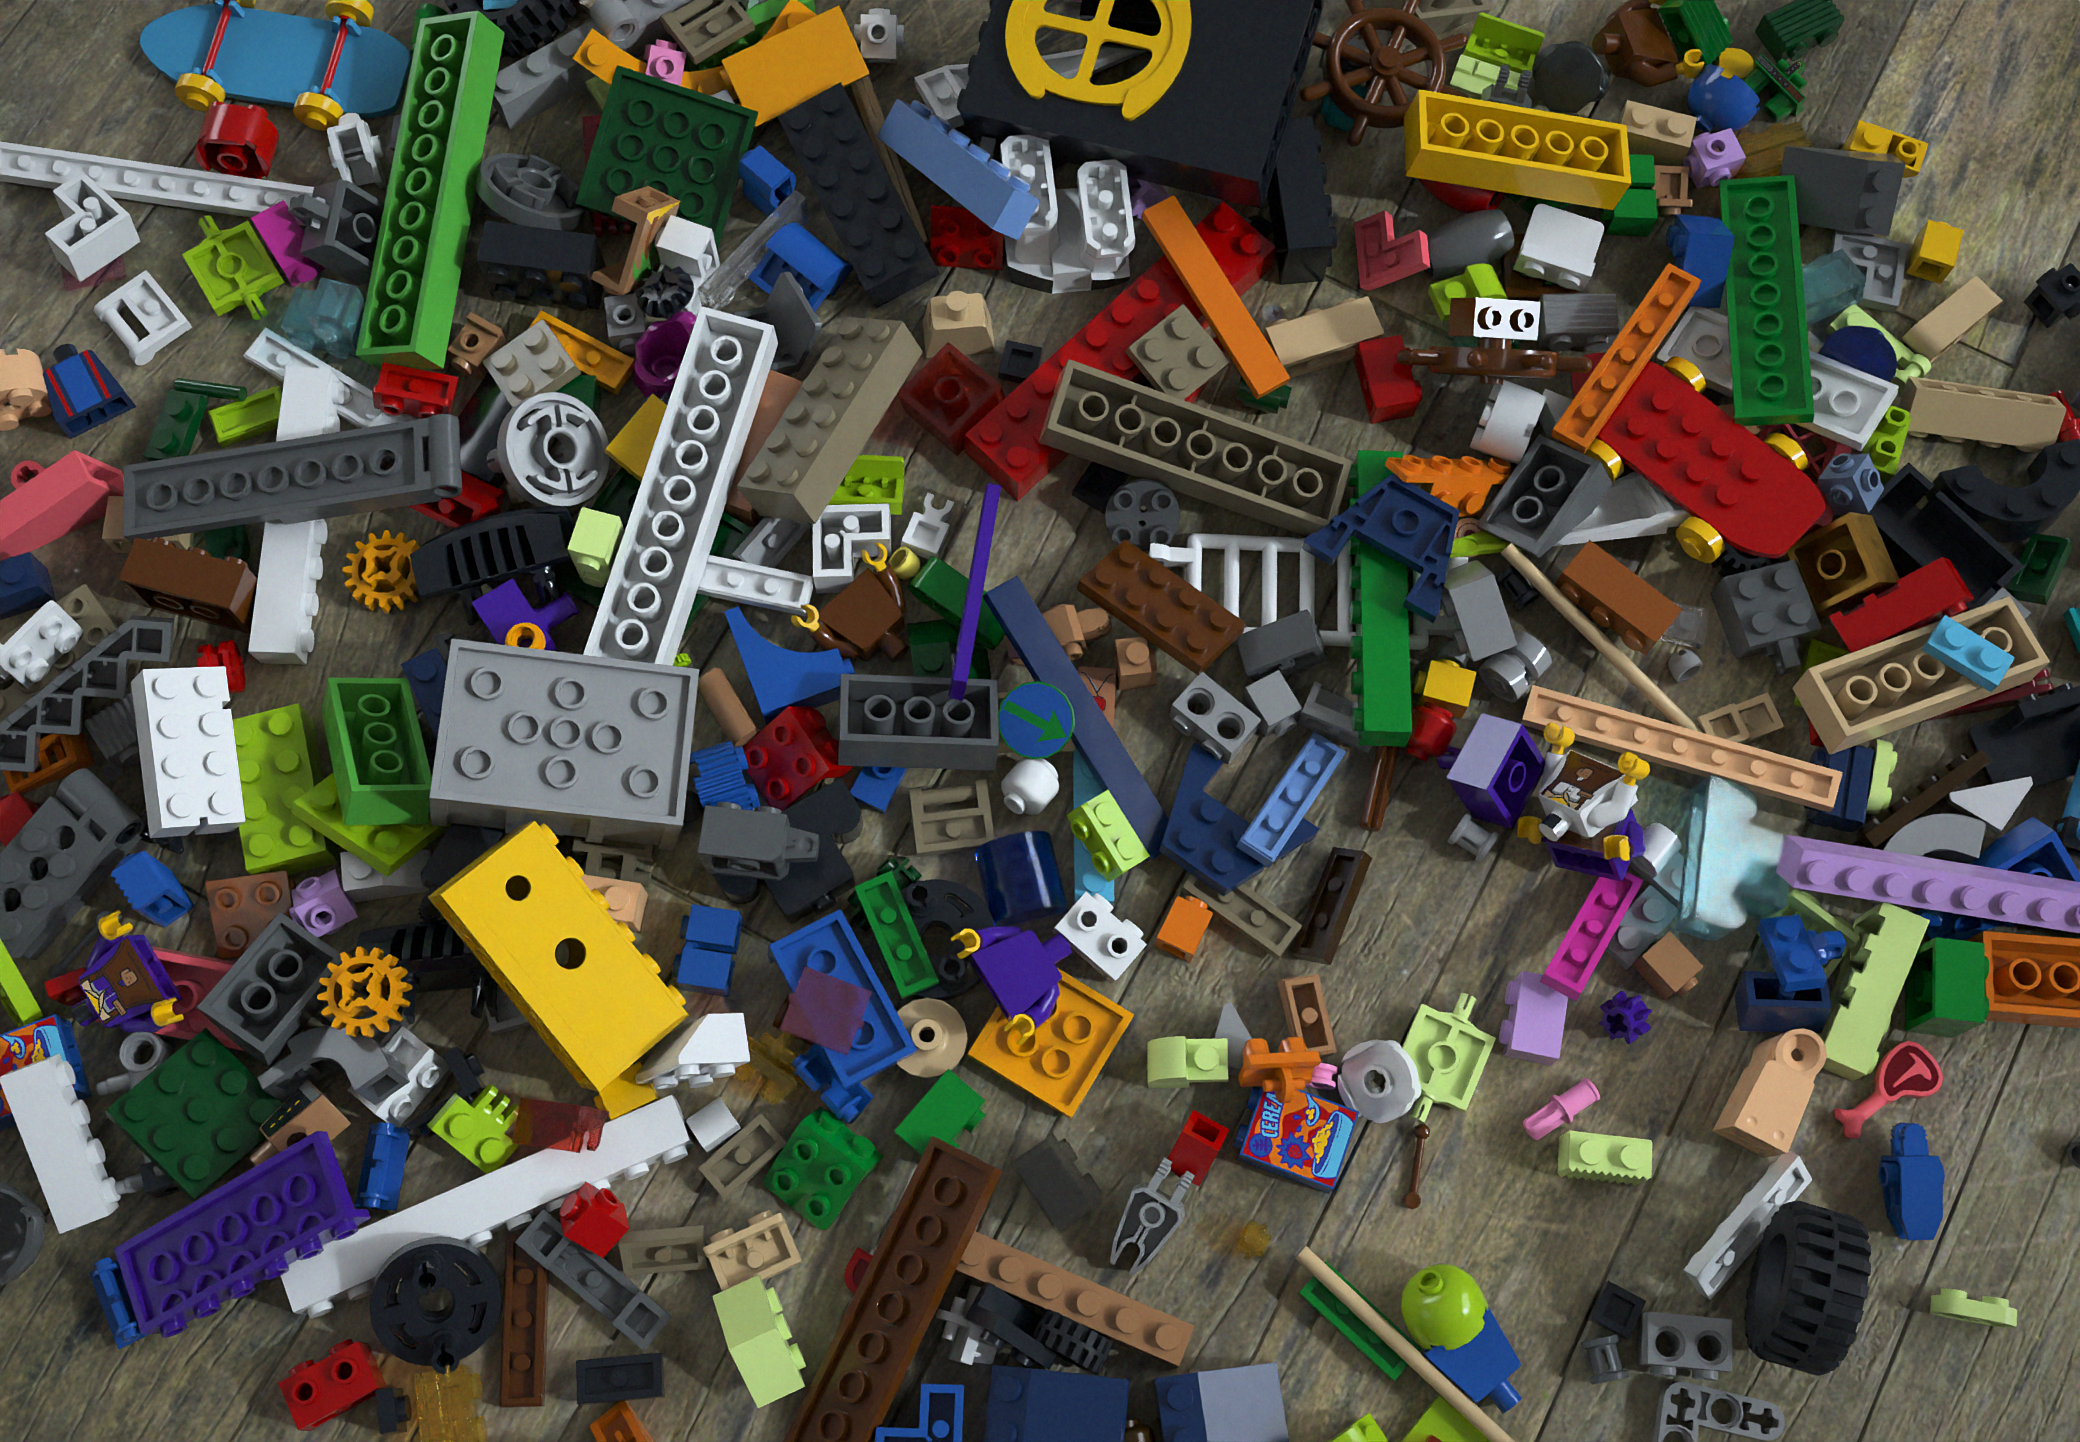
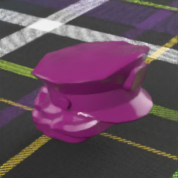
(661, 353)

